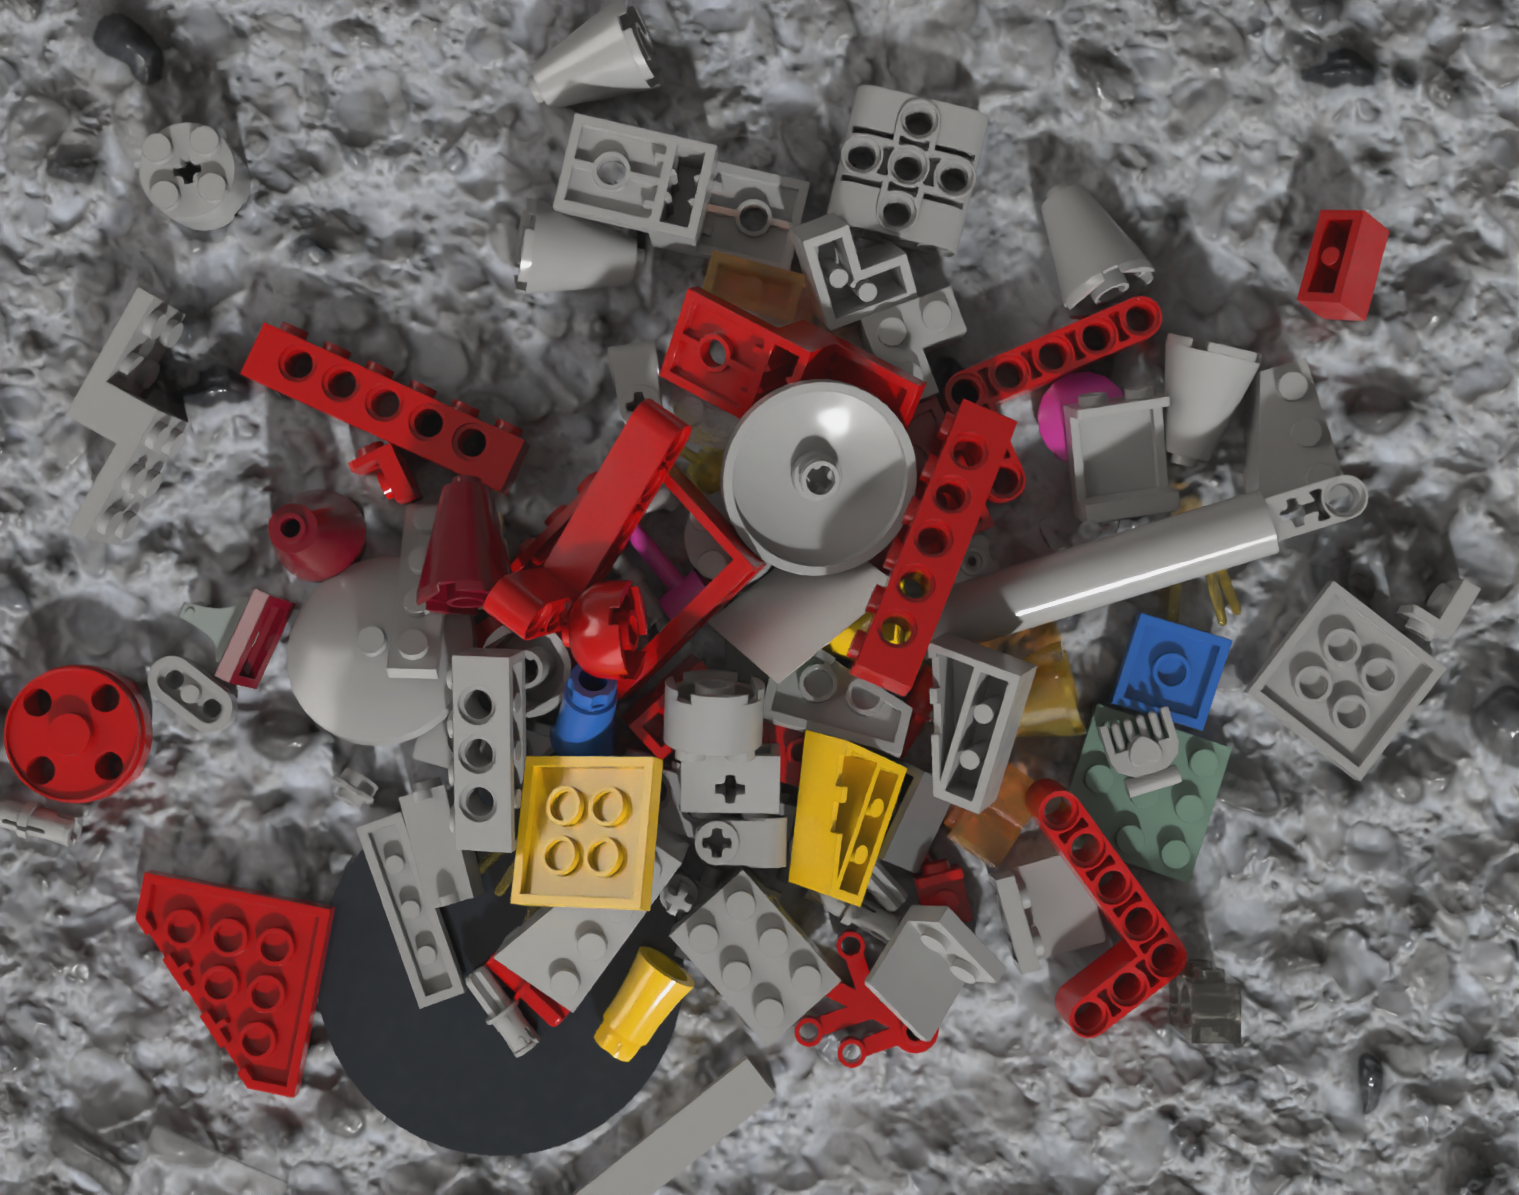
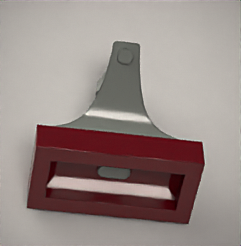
(242, 633)

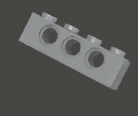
(504, 728)

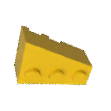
(841, 816)

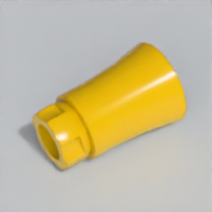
(642, 1003)

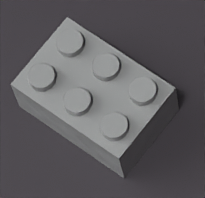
(755, 955)

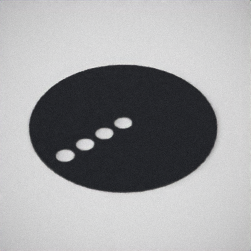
(442, 1064)

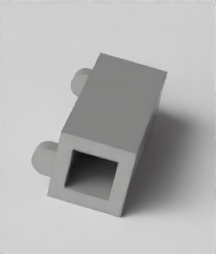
(443, 872)

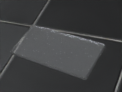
(185, 1167)

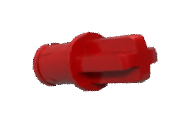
(920, 702)
(541, 1003)

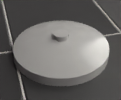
(818, 477)
(342, 653)

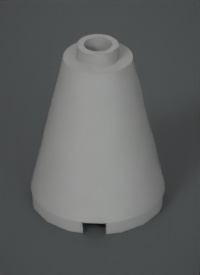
(598, 60)
(571, 252)
(1091, 252)
(1204, 393)

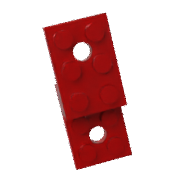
(770, 357)

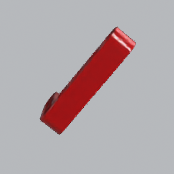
(1032, 375)
(541, 597)
(1115, 901)

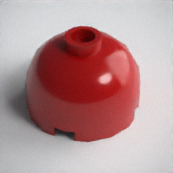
(606, 630)

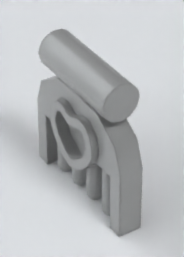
(1144, 757)

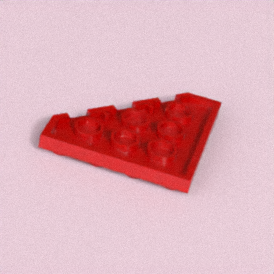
(248, 966)

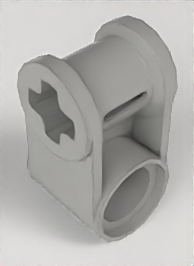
(635, 375)
(751, 842)

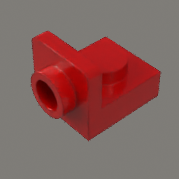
(396, 477)
(943, 886)

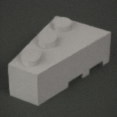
(1287, 434)
(976, 718)

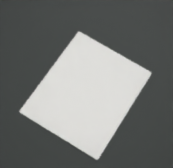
(795, 615)

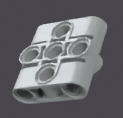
(949, 147)

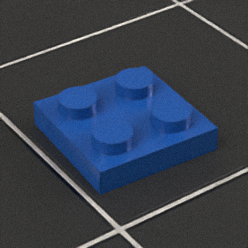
(1170, 668)

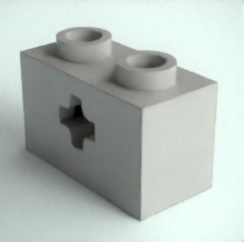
(756, 785)

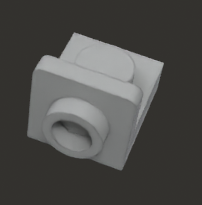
(1447, 609)

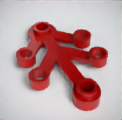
(860, 1006)

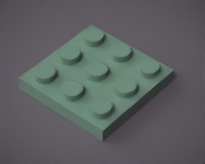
(1155, 828)

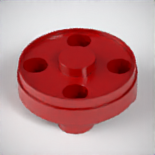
(78, 733)

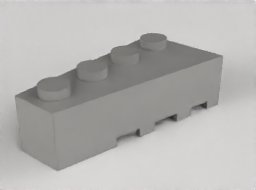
(570, 947)

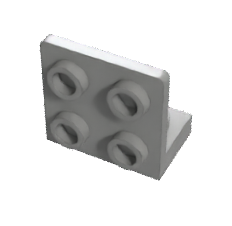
(1044, 911)
(928, 966)

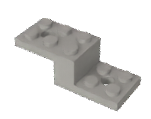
(678, 193)
(113, 408)

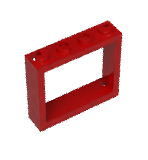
(701, 609)

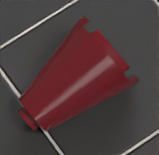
(318, 534)
(463, 551)

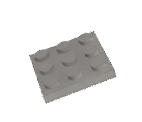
(1344, 680)

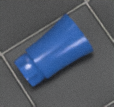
(586, 716)

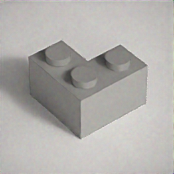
(849, 283)
(913, 329)

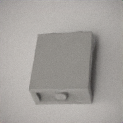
(1118, 455)

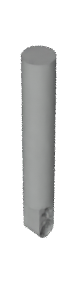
(1137, 561)

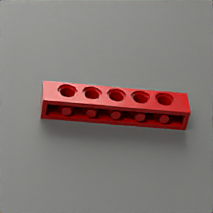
(273, 364)
(986, 439)

